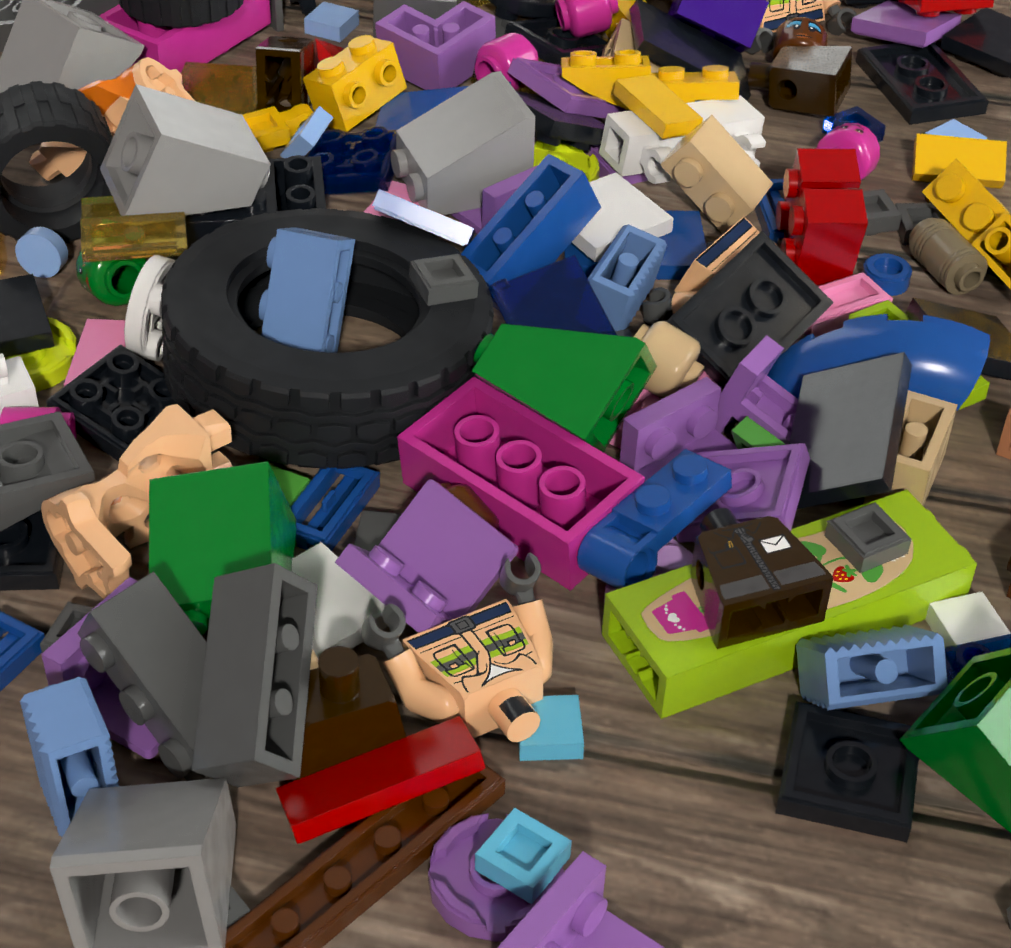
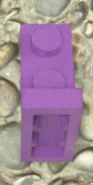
(757, 395)

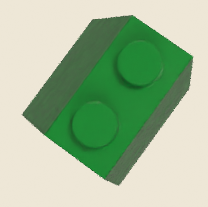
(567, 376)
(215, 527)
(969, 734)

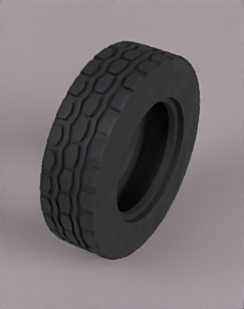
(303, 402)

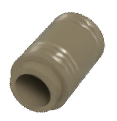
(947, 256)

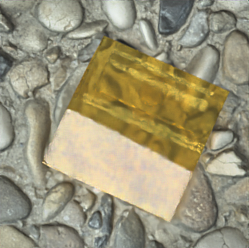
(118, 237)

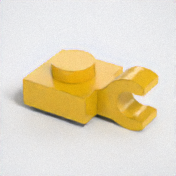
(275, 127)

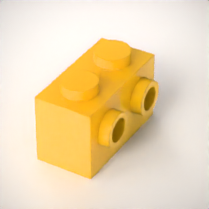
(356, 81)

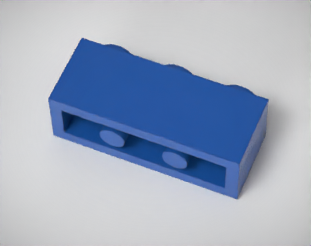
(534, 223)

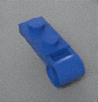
(627, 540)

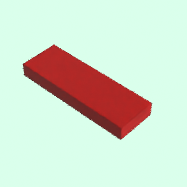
(380, 779)

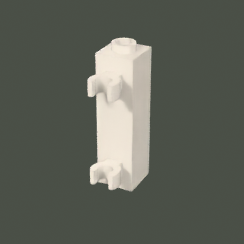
(636, 149)

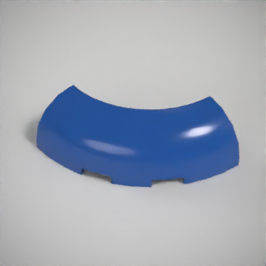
(942, 352)

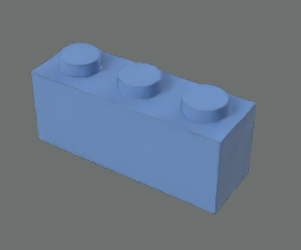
(306, 289)

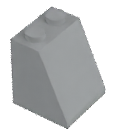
(64, 47)
(465, 146)
(182, 157)
(148, 866)

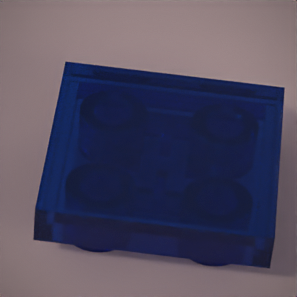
(356, 160)

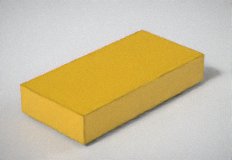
(657, 106)
(980, 156)

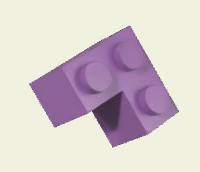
(437, 50)

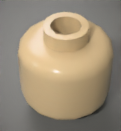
(674, 355)

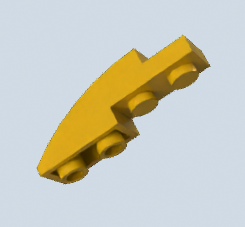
(599, 76)
(974, 215)

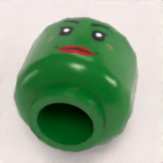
(109, 280)

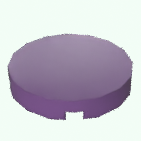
(464, 895)

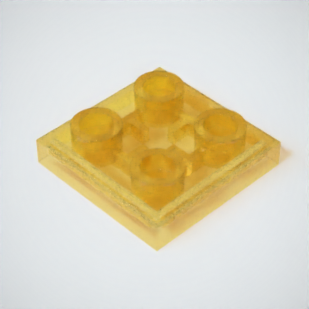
(222, 85)

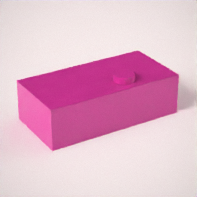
(523, 467)

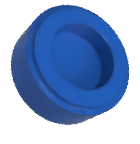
(889, 272)

